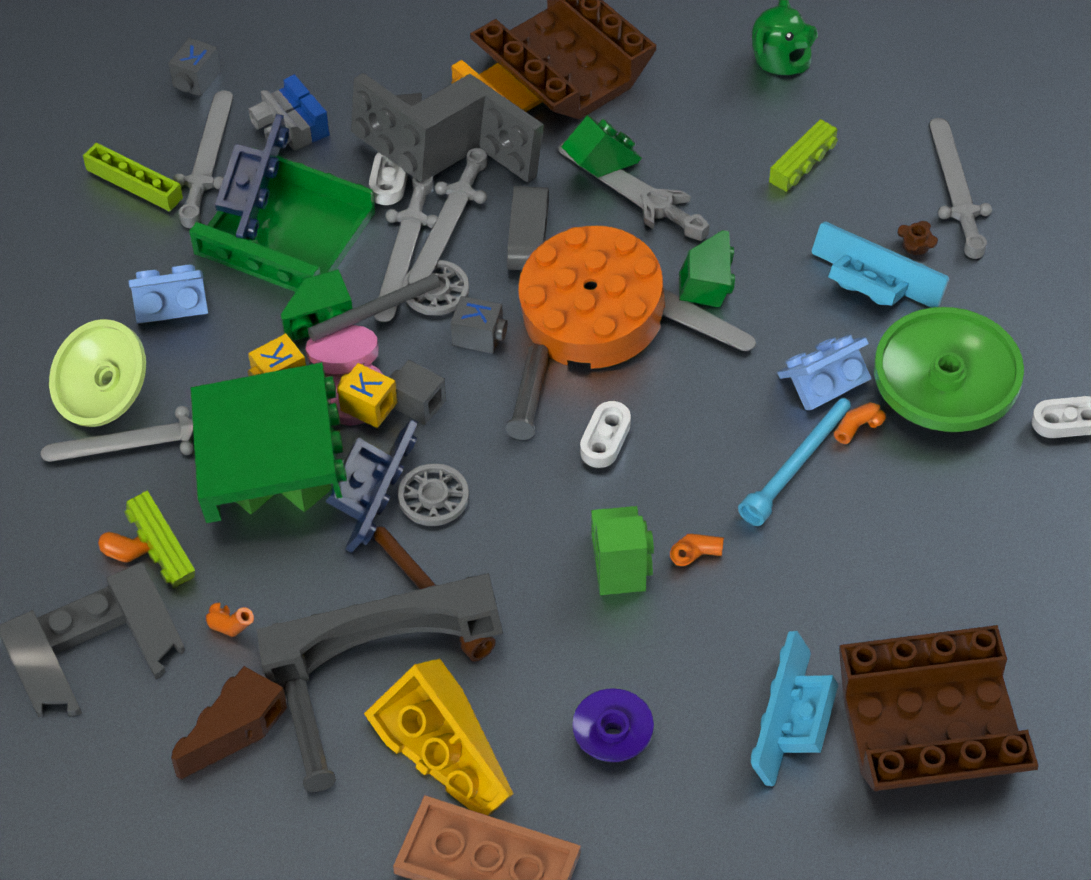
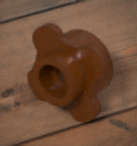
(917, 237)

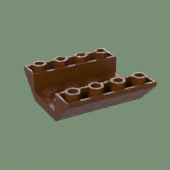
(570, 54)
(932, 709)

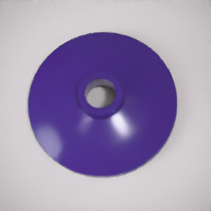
(613, 710)

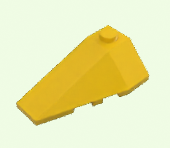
(437, 729)

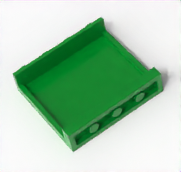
(301, 231)
(265, 436)

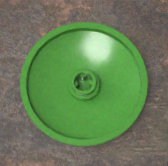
(948, 369)

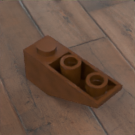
(237, 719)

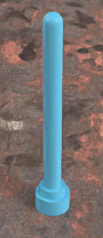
(758, 505)

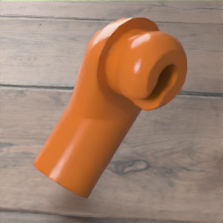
(855, 418)
(693, 546)
(121, 547)
(221, 621)

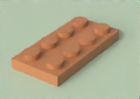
(468, 845)

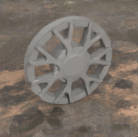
(442, 292)
(433, 494)

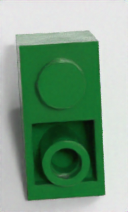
(599, 148)
(707, 272)
(315, 302)

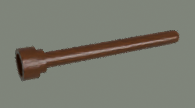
(475, 649)

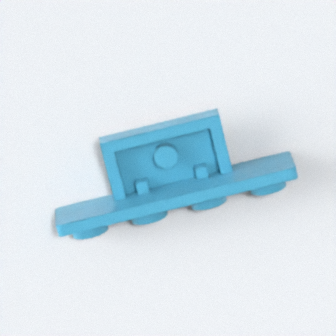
(877, 270)
(795, 712)

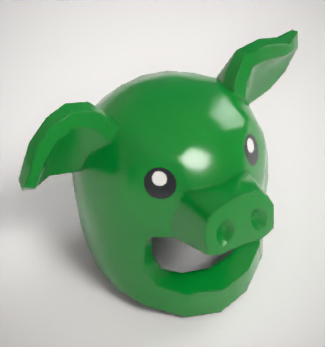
(778, 34)

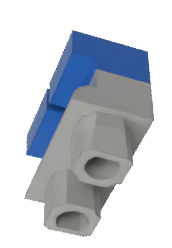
(301, 113)

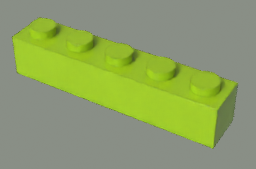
(133, 177)

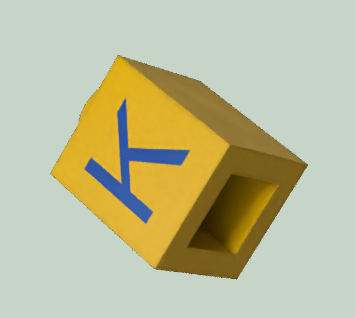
(275, 356)
(367, 395)

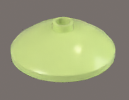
(84, 369)

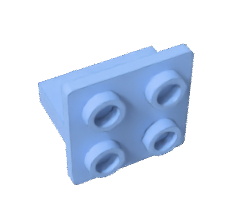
(168, 295)
(828, 371)

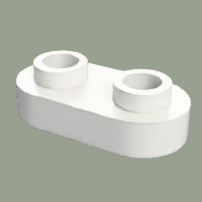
(387, 181)
(1065, 416)
(604, 437)

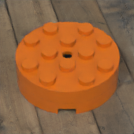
(592, 296)

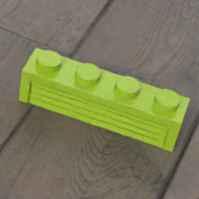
(803, 155)
(160, 539)

